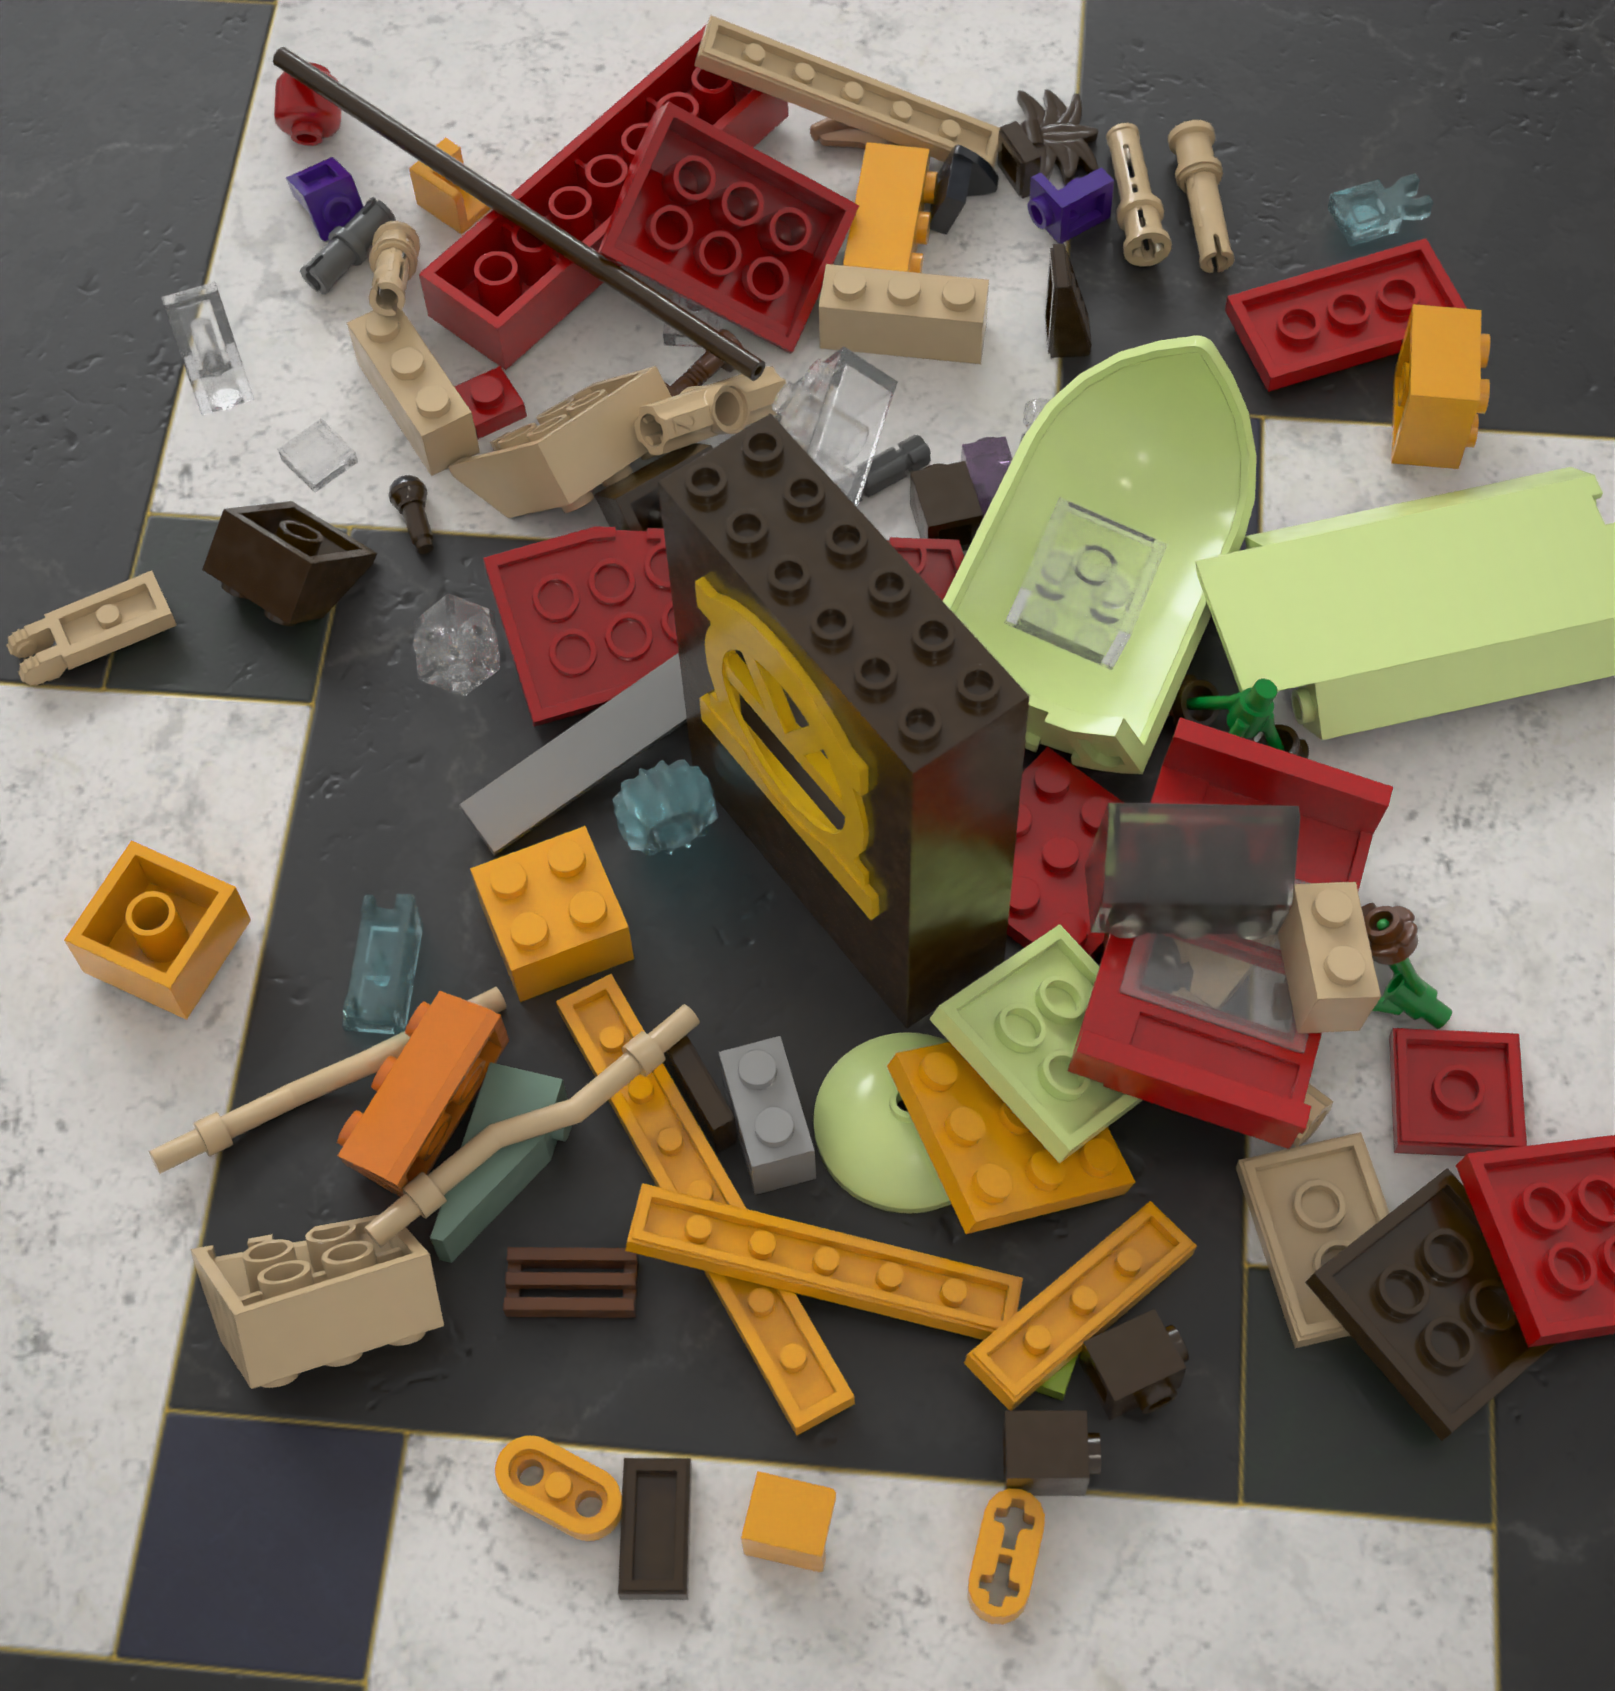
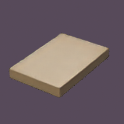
(1305, 1212)

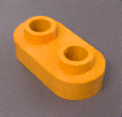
(562, 1488)

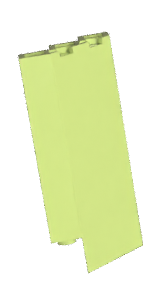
(1423, 603)

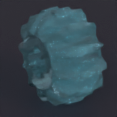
(665, 807)

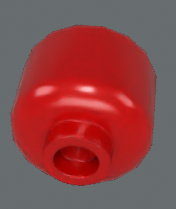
(304, 112)

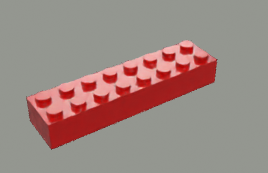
(509, 288)

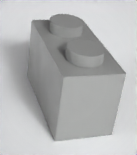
(768, 1115)

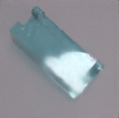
(384, 967)

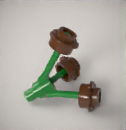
(1391, 942)

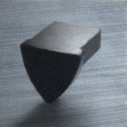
(960, 176)

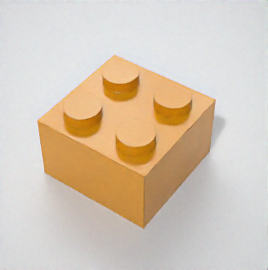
(1439, 387)
(553, 913)
(158, 929)

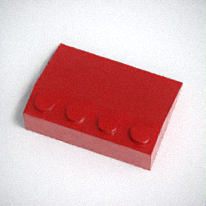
(726, 226)

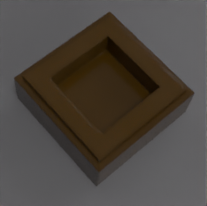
(1017, 157)

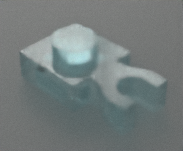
(1374, 212)

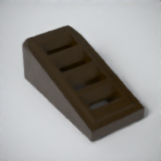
(1065, 309)

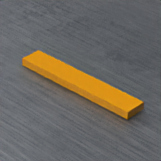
(821, 1263)

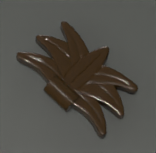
(1058, 134)

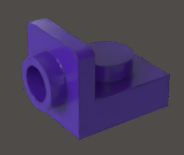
(327, 195)
(1072, 208)

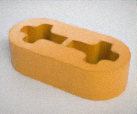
(1022, 1559)

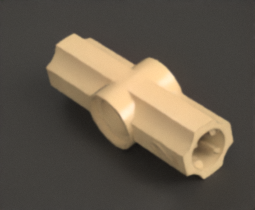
(707, 411)

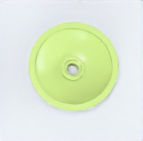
(866, 1136)

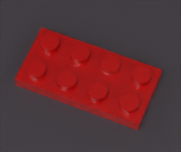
(1338, 313)

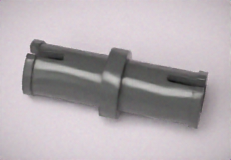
(346, 246)

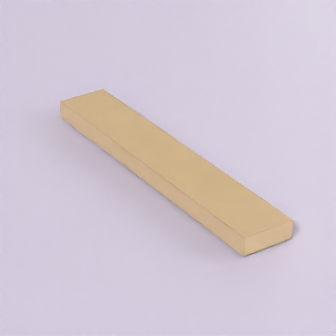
(841, 93)

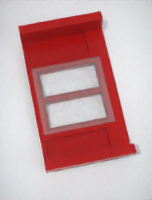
(1212, 1016)

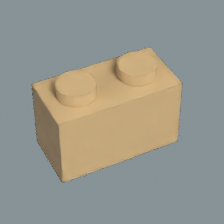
(1328, 959)

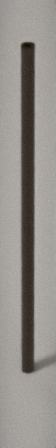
(521, 215)

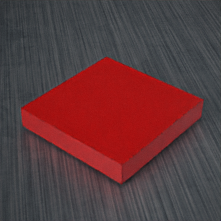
(1456, 1091)

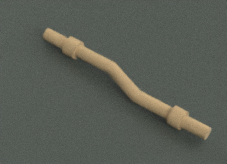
(216, 1131)
(426, 1192)

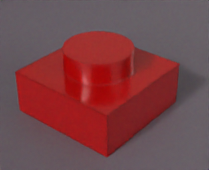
(492, 401)

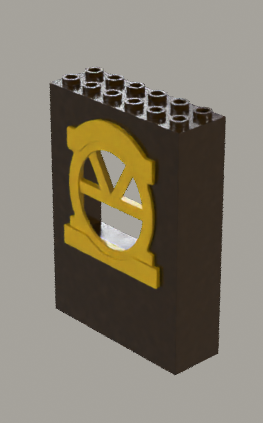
(845, 717)

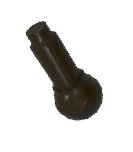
(409, 498)

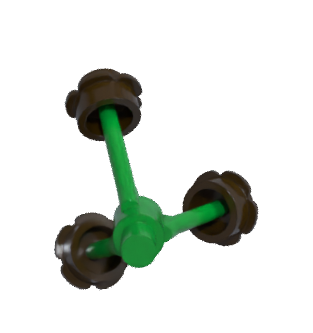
(1248, 713)

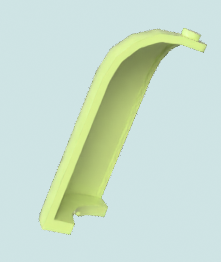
(1156, 447)

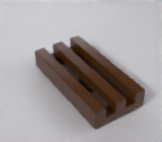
(570, 1258)

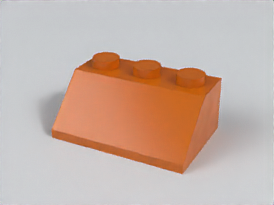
(423, 1091)

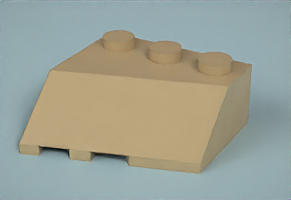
(571, 451)
(317, 1299)

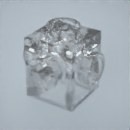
(456, 645)

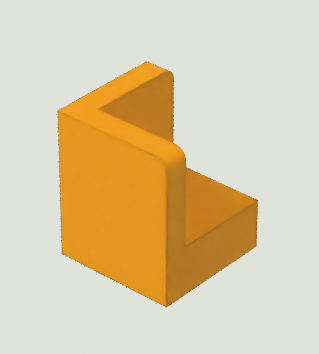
(443, 197)
(788, 1521)

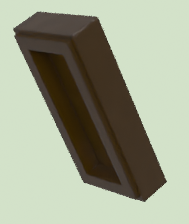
(701, 1094)
(655, 1529)

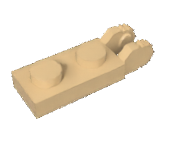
(91, 628)

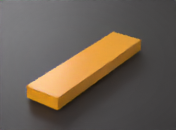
(1079, 1305)

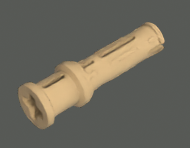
(1127, 151)
(1199, 177)
(389, 267)

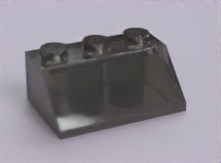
(1192, 869)

